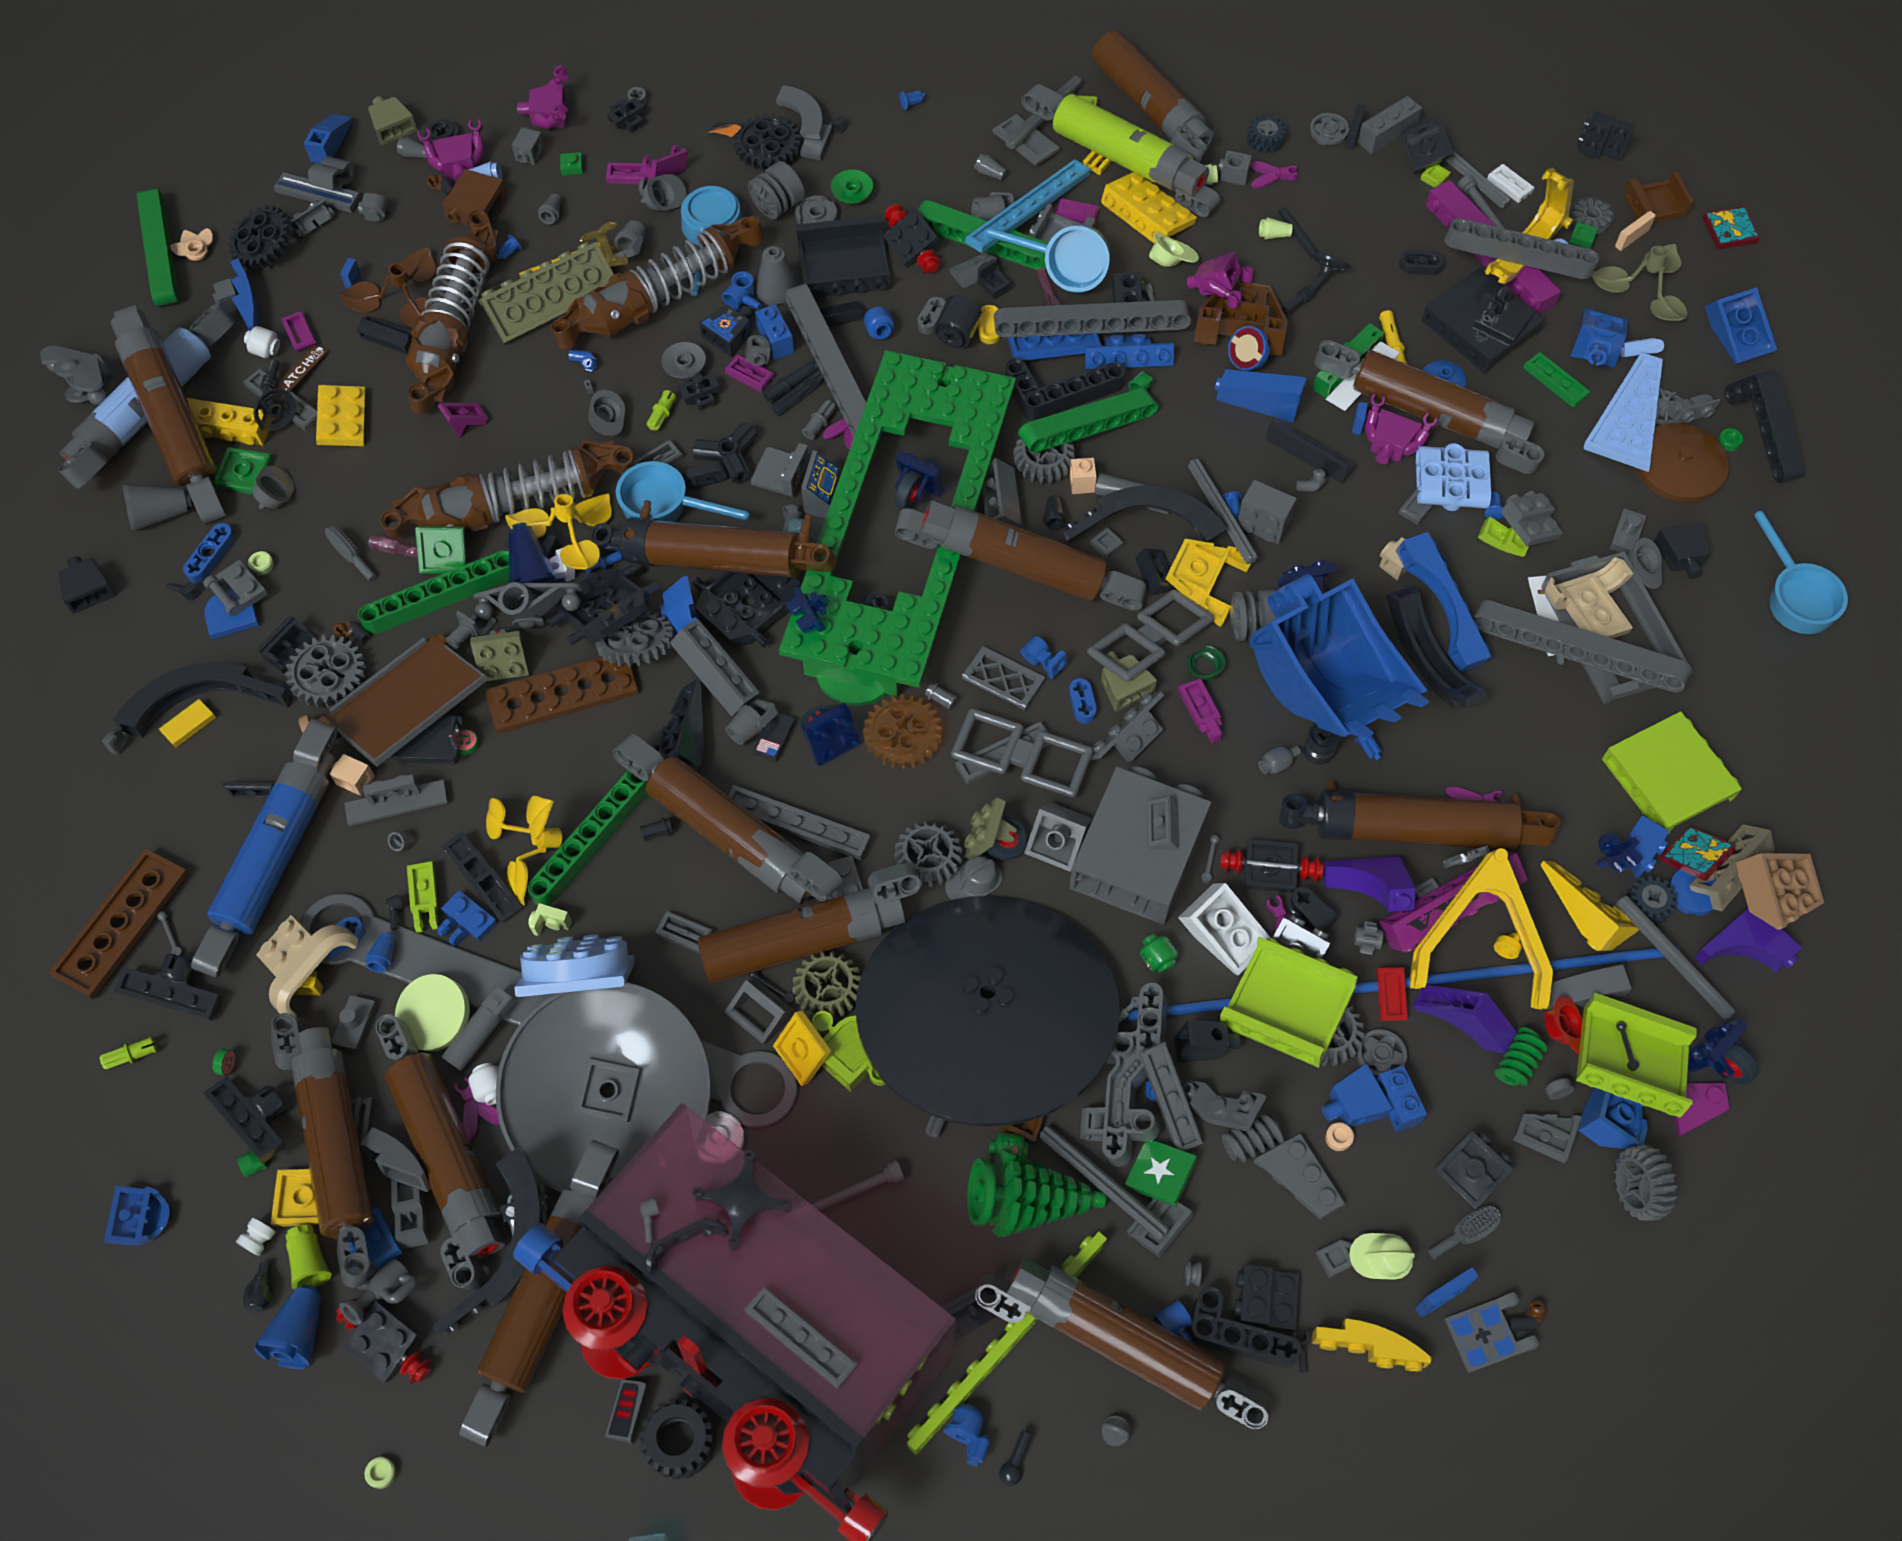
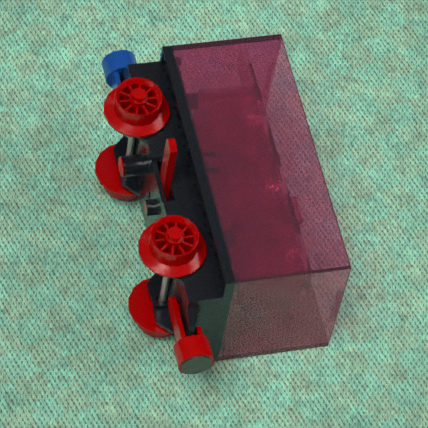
(784, 1420)

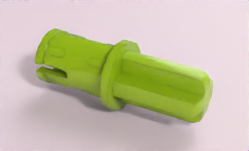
(661, 410)
(128, 1053)

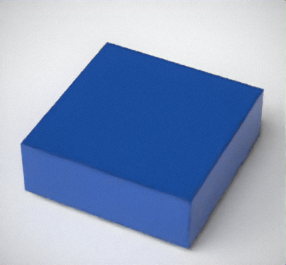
(350, 273)
(1359, 418)

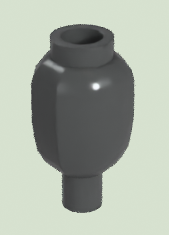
(1278, 759)

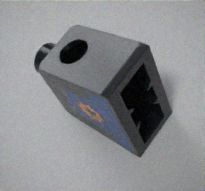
(727, 328)

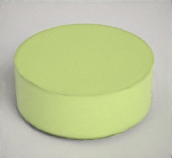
(261, 563)
(380, 1472)

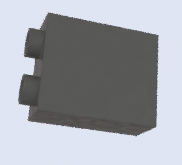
(1115, 854)

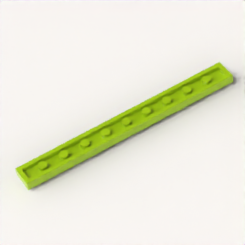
(997, 1350)

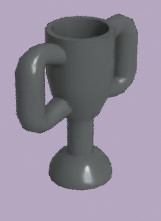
(388, 1283)

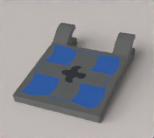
(1485, 1336)

